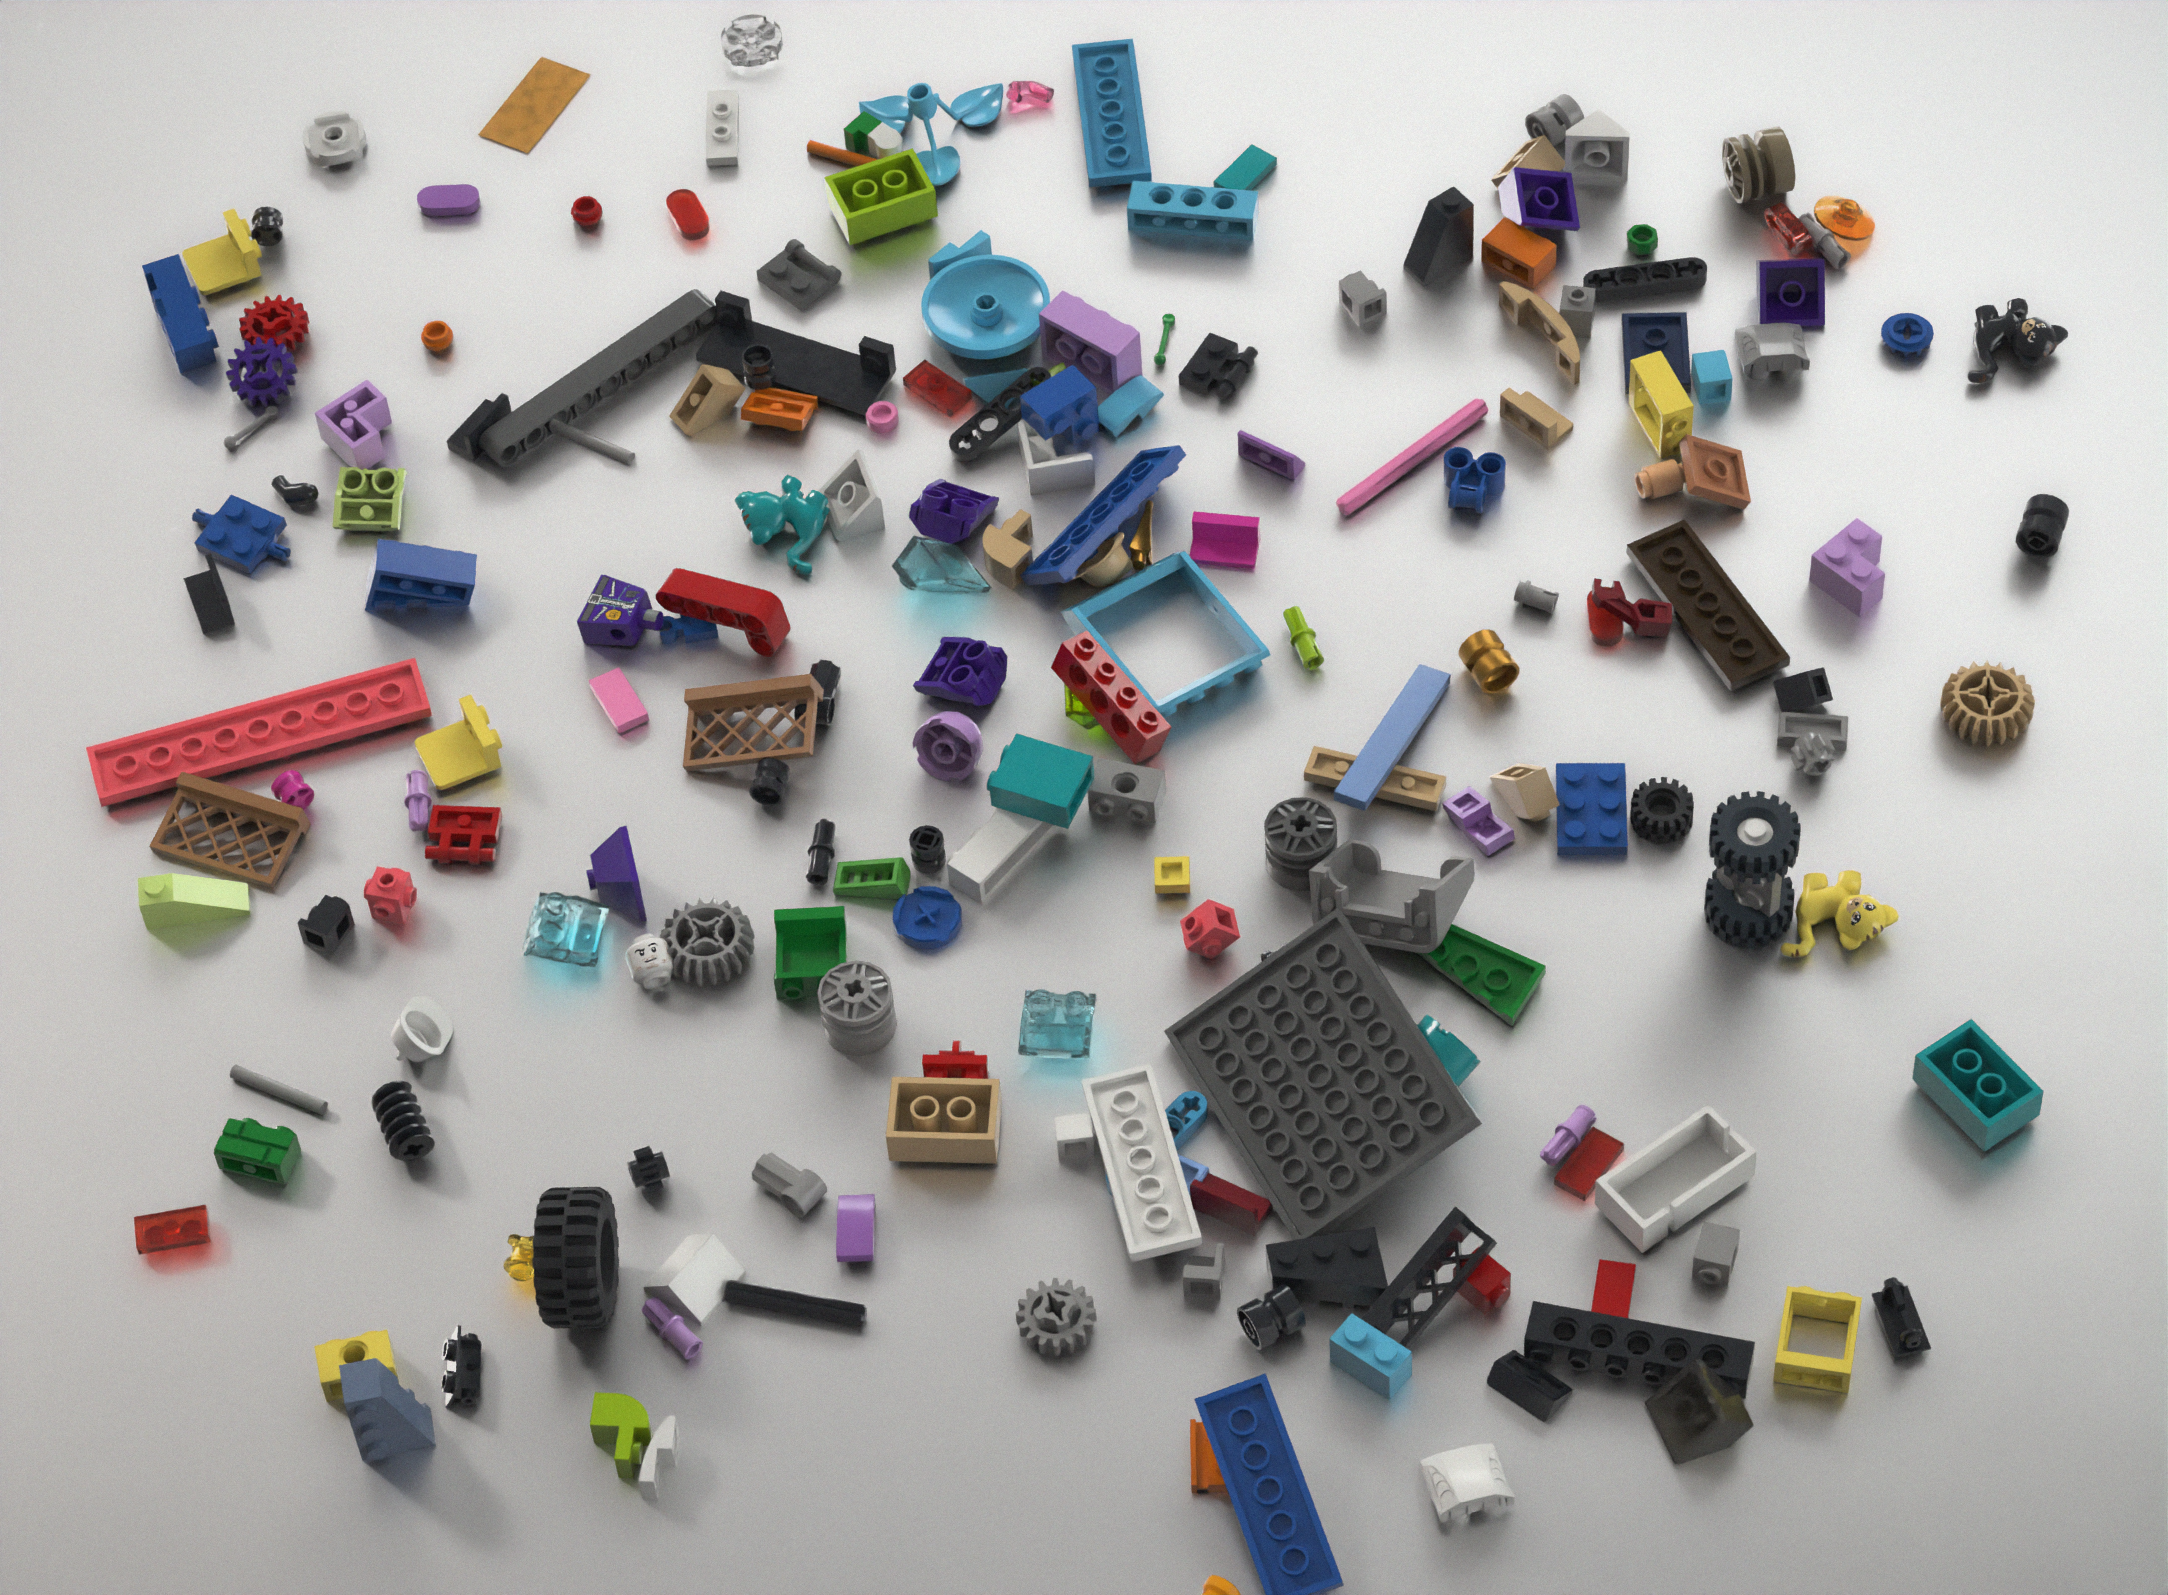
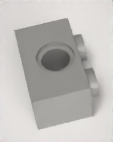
(1127, 790)

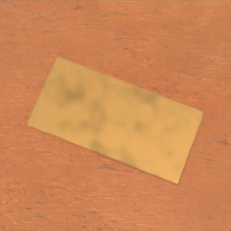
(534, 104)

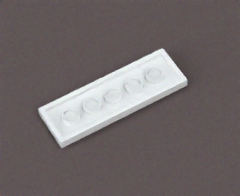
(1141, 1163)

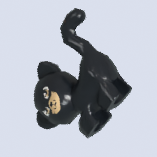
(2029, 338)

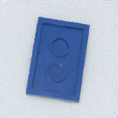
(1591, 809)

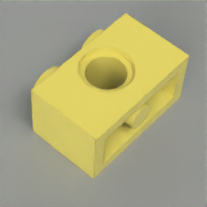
(359, 1348)

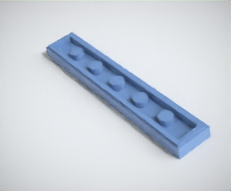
(1392, 737)

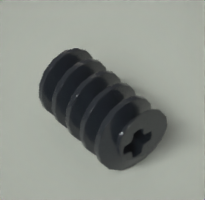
(402, 1121)

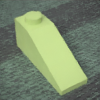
(188, 899)

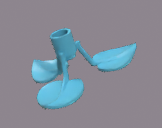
(973, 107)

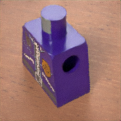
(617, 614)

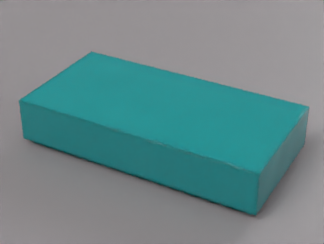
(1246, 170)

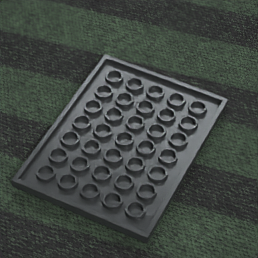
(1321, 1078)

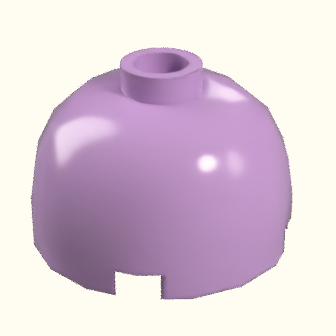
(948, 745)

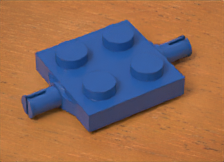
(241, 534)

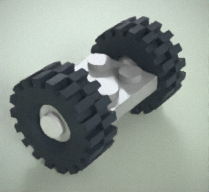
(1752, 851)

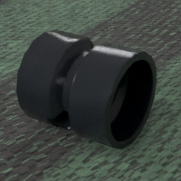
(2042, 526)
(1275, 1315)

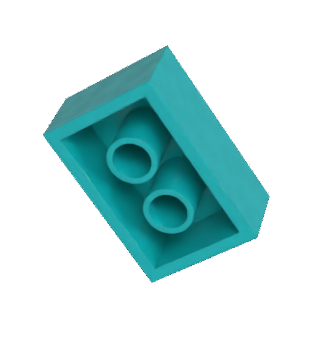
(1977, 1085)

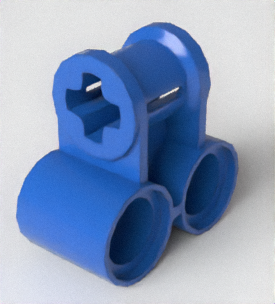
(1473, 479)

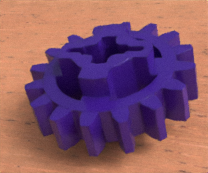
(266, 384)

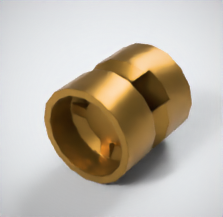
(1488, 661)

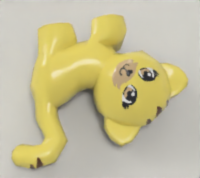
(1855, 915)

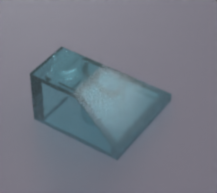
(937, 568)

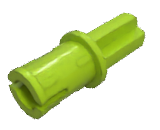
(1303, 638)

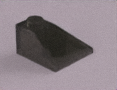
(1697, 1413)

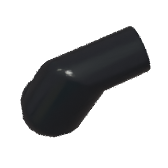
(294, 493)

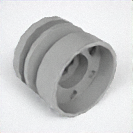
(857, 1008)

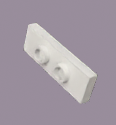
(722, 127)

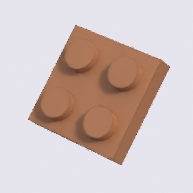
(1714, 471)

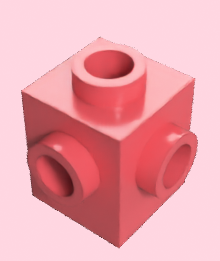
(390, 894)
(1209, 929)

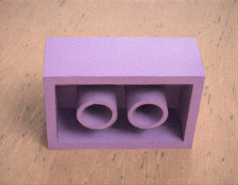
(1091, 341)

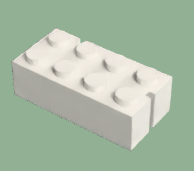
(1675, 1178)

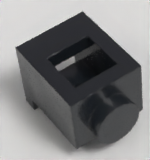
(327, 924)

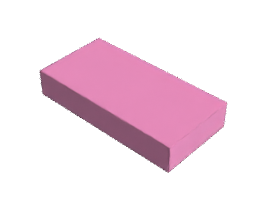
(618, 700)

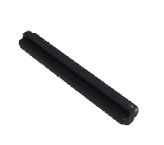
(795, 1303)

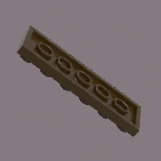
(1708, 605)

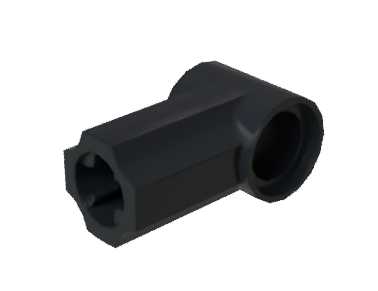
(828, 677)

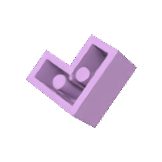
(353, 425)
(1848, 569)

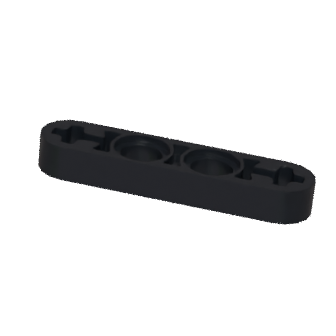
(1646, 284)
(996, 410)

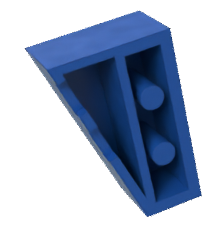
(419, 574)

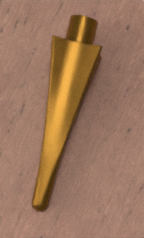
(1141, 542)

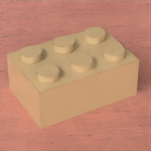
(944, 1120)

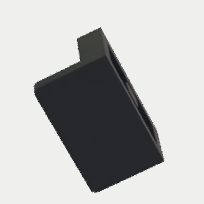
(466, 438)
(209, 598)

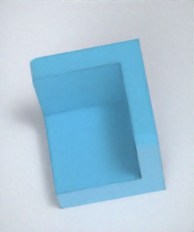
(1711, 377)

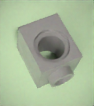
(1578, 309)
(1715, 1253)

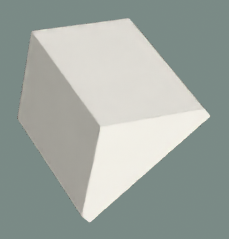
(1597, 149)
(853, 499)
(696, 1277)

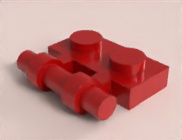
(463, 824)

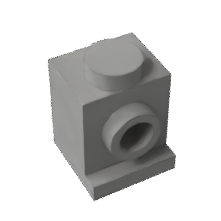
(1362, 298)

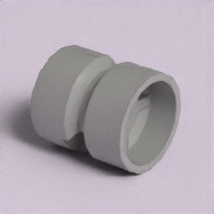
(1554, 119)

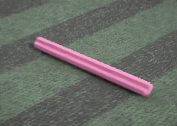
(1412, 456)

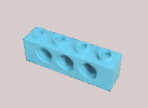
(1193, 210)

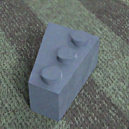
(382, 1412)

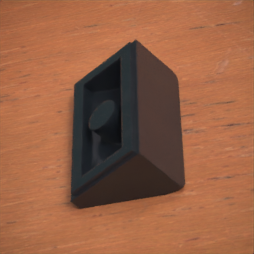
(1528, 1385)

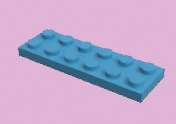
(1111, 113)

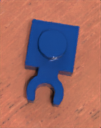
(690, 628)

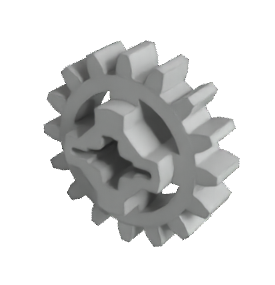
(1056, 1316)

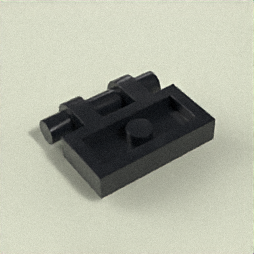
(1209, 363)

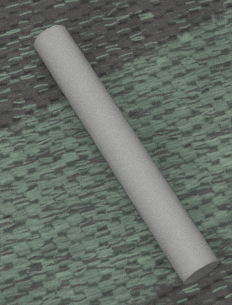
(593, 442)
(278, 1089)

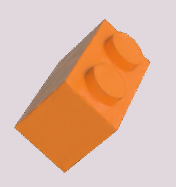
(1518, 253)

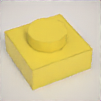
(1172, 874)

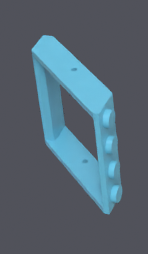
(1182, 563)

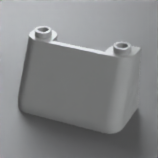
(1389, 905)

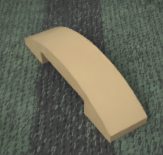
(1525, 305)

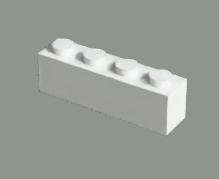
(994, 853)

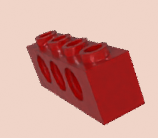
(1111, 697)

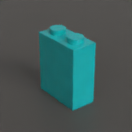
(1041, 780)

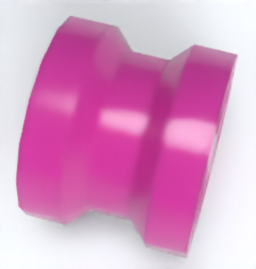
(292, 790)

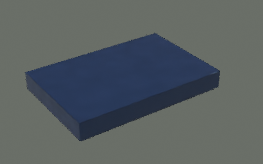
(1655, 332)

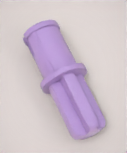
(417, 800)
(1568, 1135)
(672, 1327)

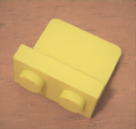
(224, 259)
(461, 748)

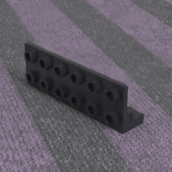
(799, 362)

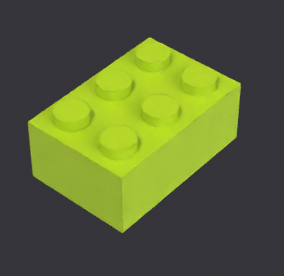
(881, 196)

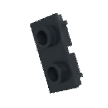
(1900, 1319)
(457, 1380)

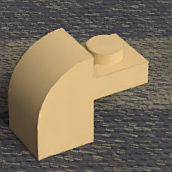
(1006, 549)

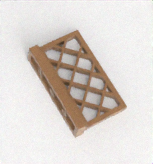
(756, 697)
(246, 808)

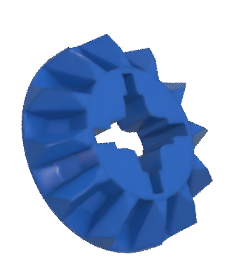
(1919, 329)

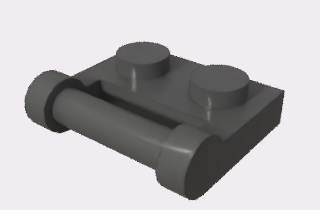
(794, 283)

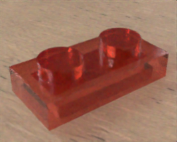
(172, 1229)

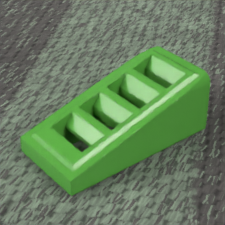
(893, 884)

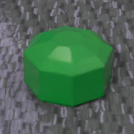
(1642, 239)

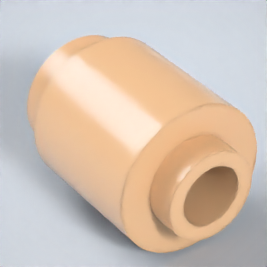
(1660, 479)

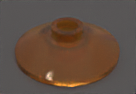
(1844, 218)

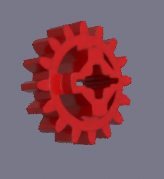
(276, 320)

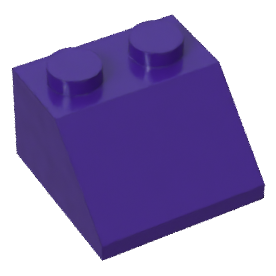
(1539, 199)
(1791, 291)

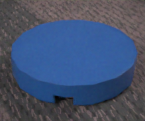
(927, 917)

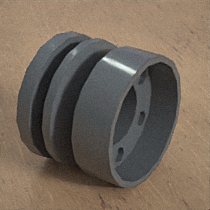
(1296, 839)

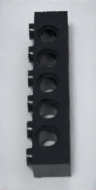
(1627, 1335)

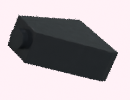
(1442, 237)

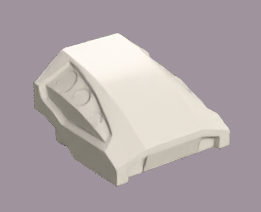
(1466, 1482)

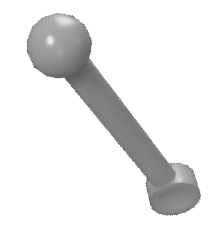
(270, 413)

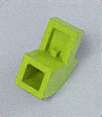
(621, 1422)

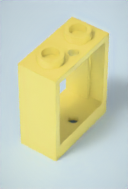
(1660, 404)
(1812, 1369)

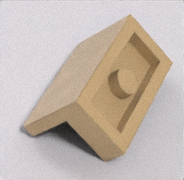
(1533, 154)
(1534, 417)

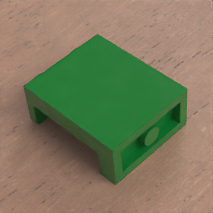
(807, 948)

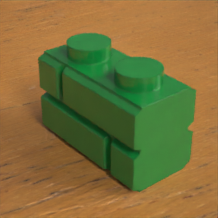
(257, 1150)

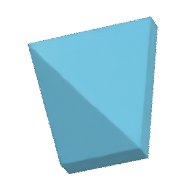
(991, 385)

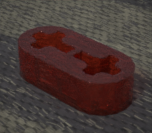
(1787, 228)

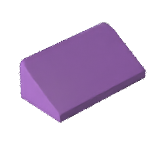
(1269, 455)

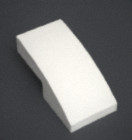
(660, 1453)

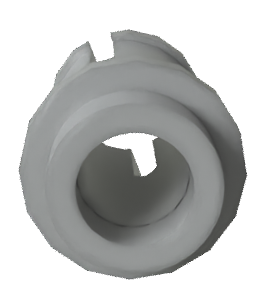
(1535, 596)

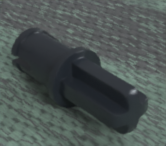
(821, 852)

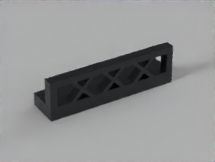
(1422, 1269)

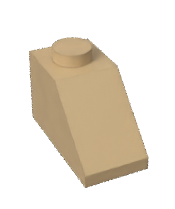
(706, 399)
(1526, 790)

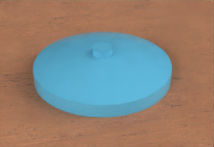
(984, 306)

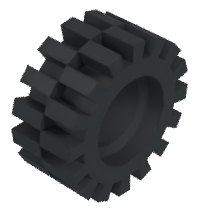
(1662, 794)

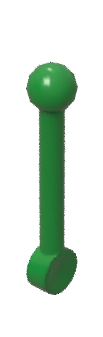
(1168, 321)

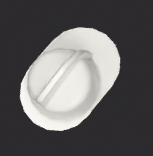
(421, 1029)

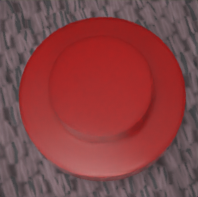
(586, 211)

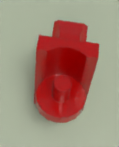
(955, 1064)

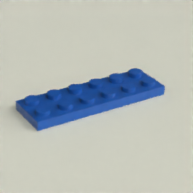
(1103, 516)
(1268, 1489)

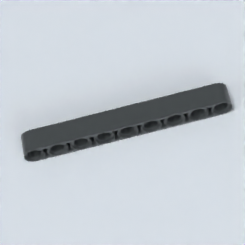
(599, 378)

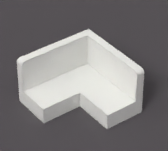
(1052, 473)

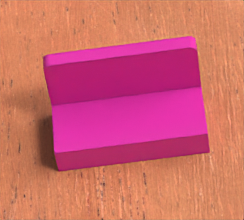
(1225, 540)

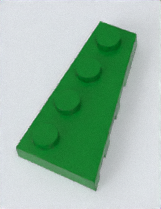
(1487, 971)

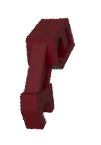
(1644, 616)

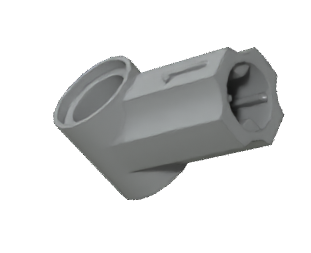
(795, 1188)

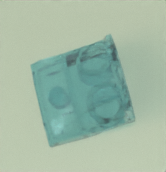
(565, 929)
(1052, 1029)

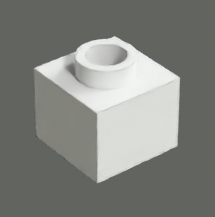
(1074, 1136)

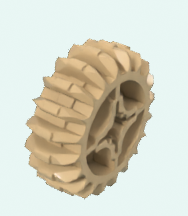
(1968, 711)

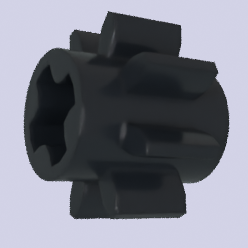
(648, 1169)

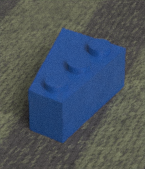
(179, 314)

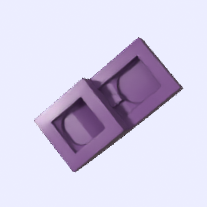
(1475, 819)
(855, 1228)

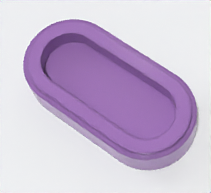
(448, 200)

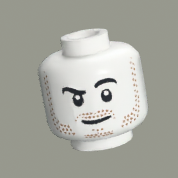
(650, 961)

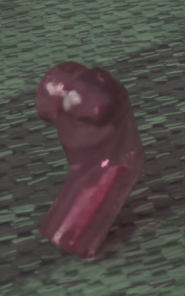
(1030, 88)

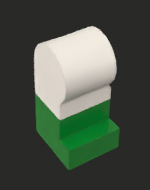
(872, 137)

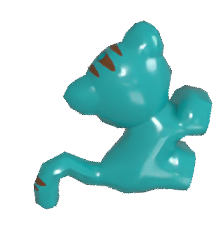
(768, 513)

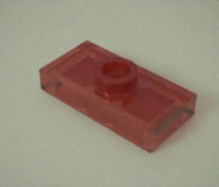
(937, 388)

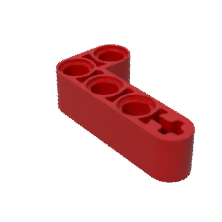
(727, 604)

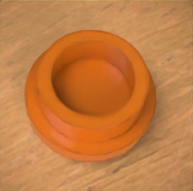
(436, 335)

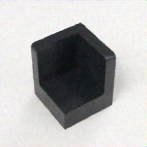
(1803, 690)

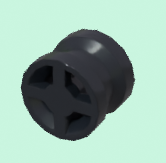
(267, 226)

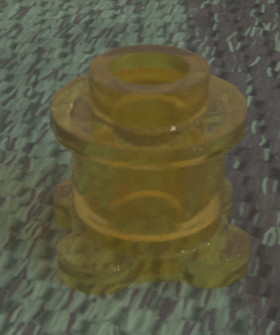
(520, 1261)

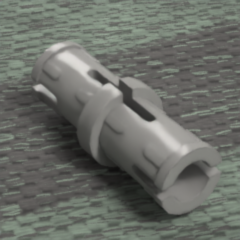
(1824, 242)

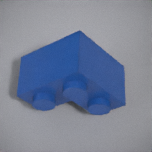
(1062, 406)

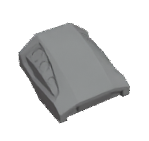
(1771, 348)

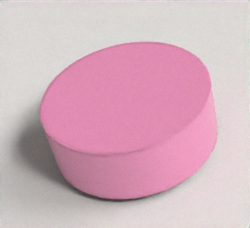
(882, 417)

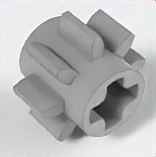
(1813, 753)

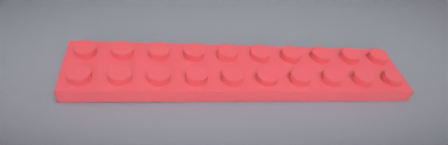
(259, 731)

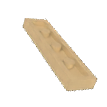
(1402, 785)

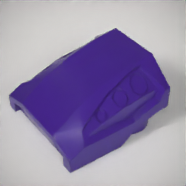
(950, 511)
(964, 671)

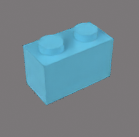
(1370, 1356)

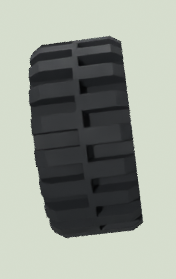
(575, 1257)

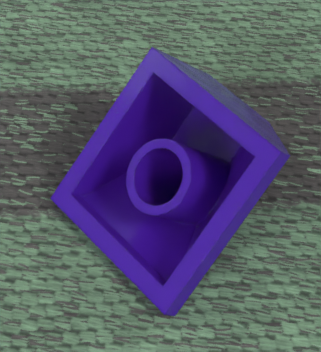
(616, 876)

